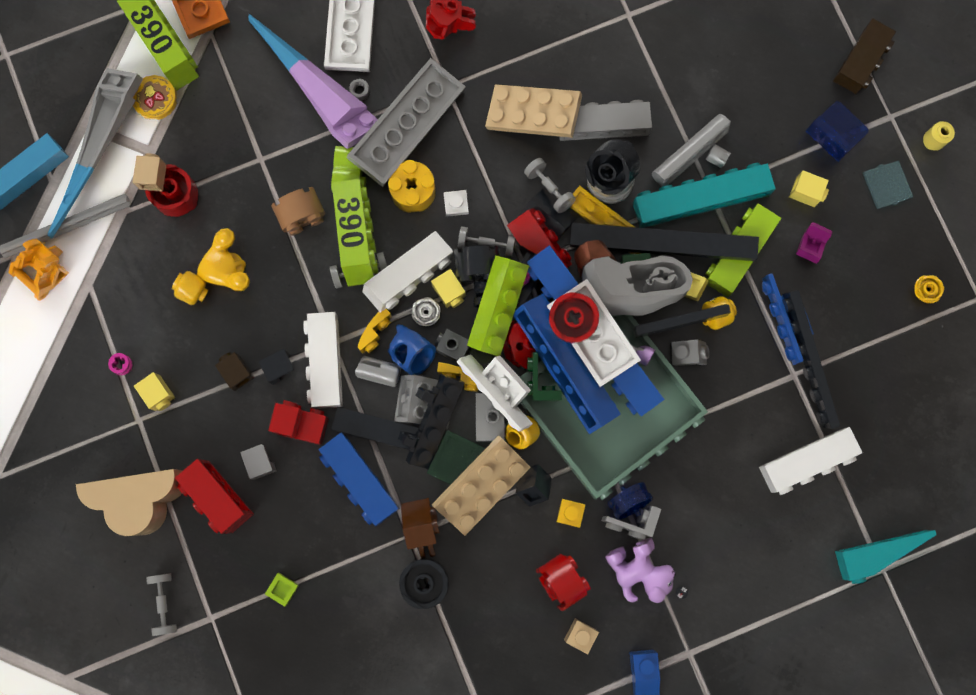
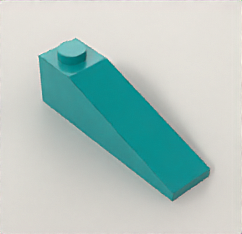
(869, 559)

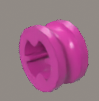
(126, 367)

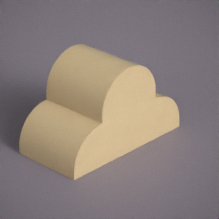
(133, 502)

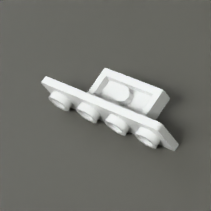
(501, 386)

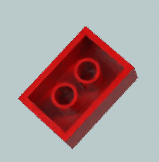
(213, 497)

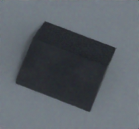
(556, 221)

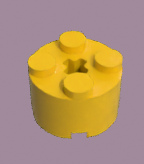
(411, 174)

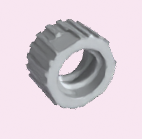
(360, 82)

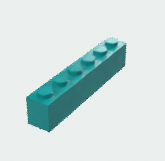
(703, 195)

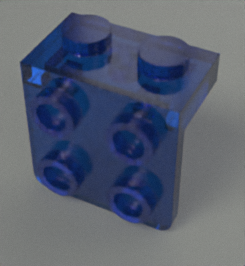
(837, 130)

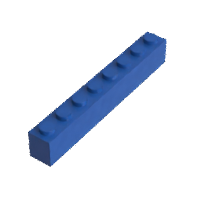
(557, 281)

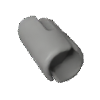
(378, 371)

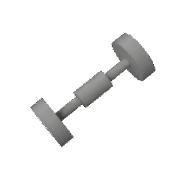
(535, 169)
(485, 241)
(336, 276)
(161, 605)

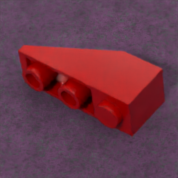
(535, 236)

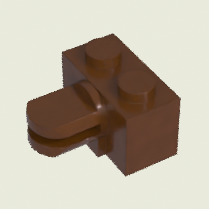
(420, 525)

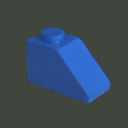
(645, 672)

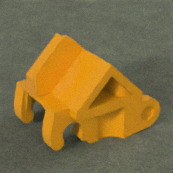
(46, 263)

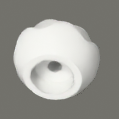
(433, 311)

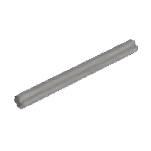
(69, 224)

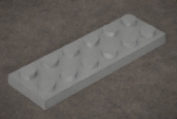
(406, 122)

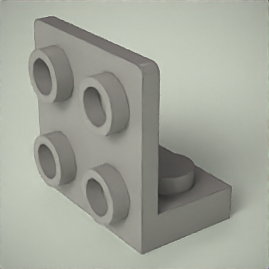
(409, 407)
(647, 521)

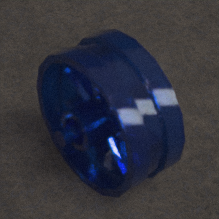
(630, 501)

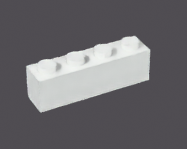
(407, 272)
(324, 360)
(811, 460)

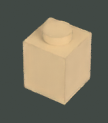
(149, 172)
(581, 636)

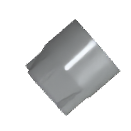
(718, 156)

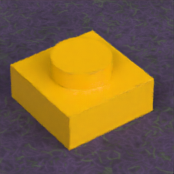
(570, 513)

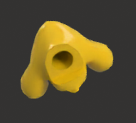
(222, 266)

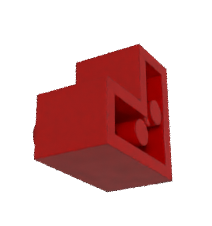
(295, 423)

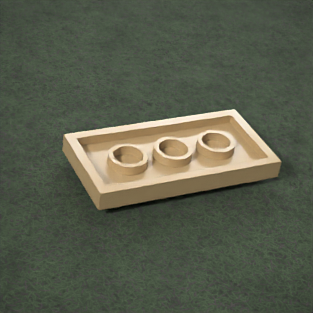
(534, 110)
(481, 485)

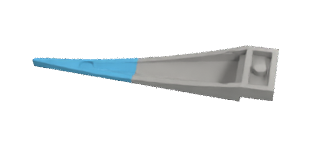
(109, 108)

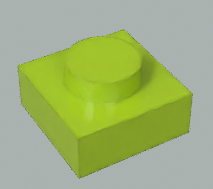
(282, 589)

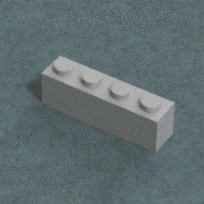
(612, 120)

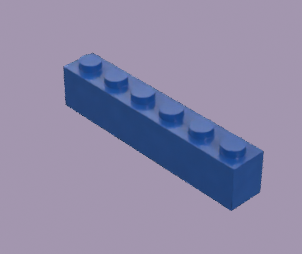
(570, 373)

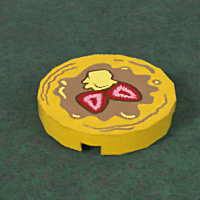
(155, 98)

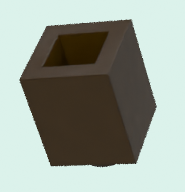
(234, 370)

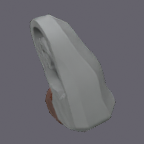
(633, 286)

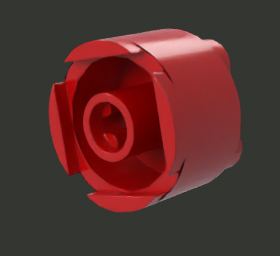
(181, 199)
(578, 304)
(563, 581)

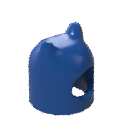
(411, 351)

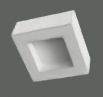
(456, 203)

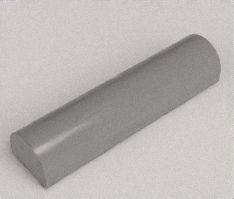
(691, 150)

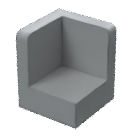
(257, 462)

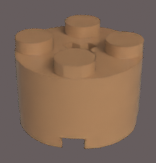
(298, 210)

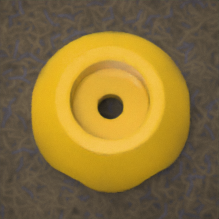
(934, 284)

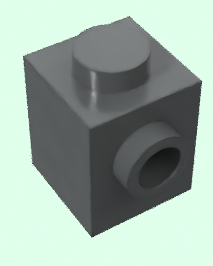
(452, 345)

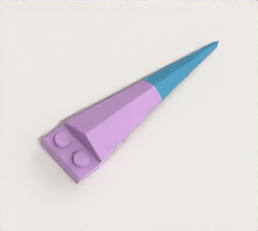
(339, 109)

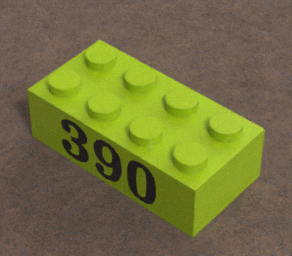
(161, 41)
(354, 231)

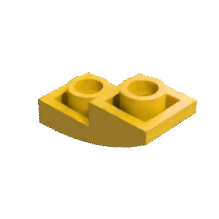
(370, 338)
(453, 371)

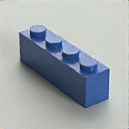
(359, 480)

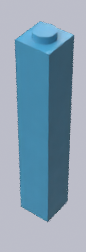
(29, 168)

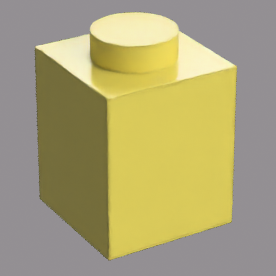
(809, 189)
(449, 289)
(154, 392)

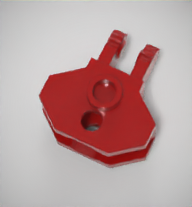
(448, 17)
(519, 344)

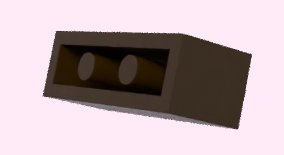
(865, 56)

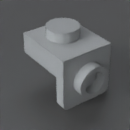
(689, 352)

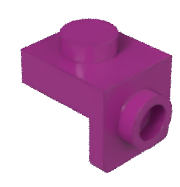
(813, 242)

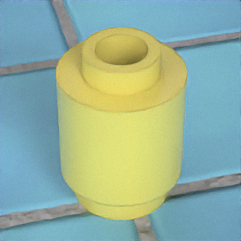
(938, 136)

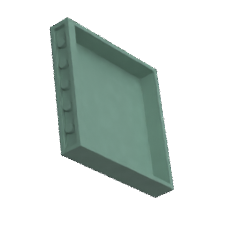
(627, 440)

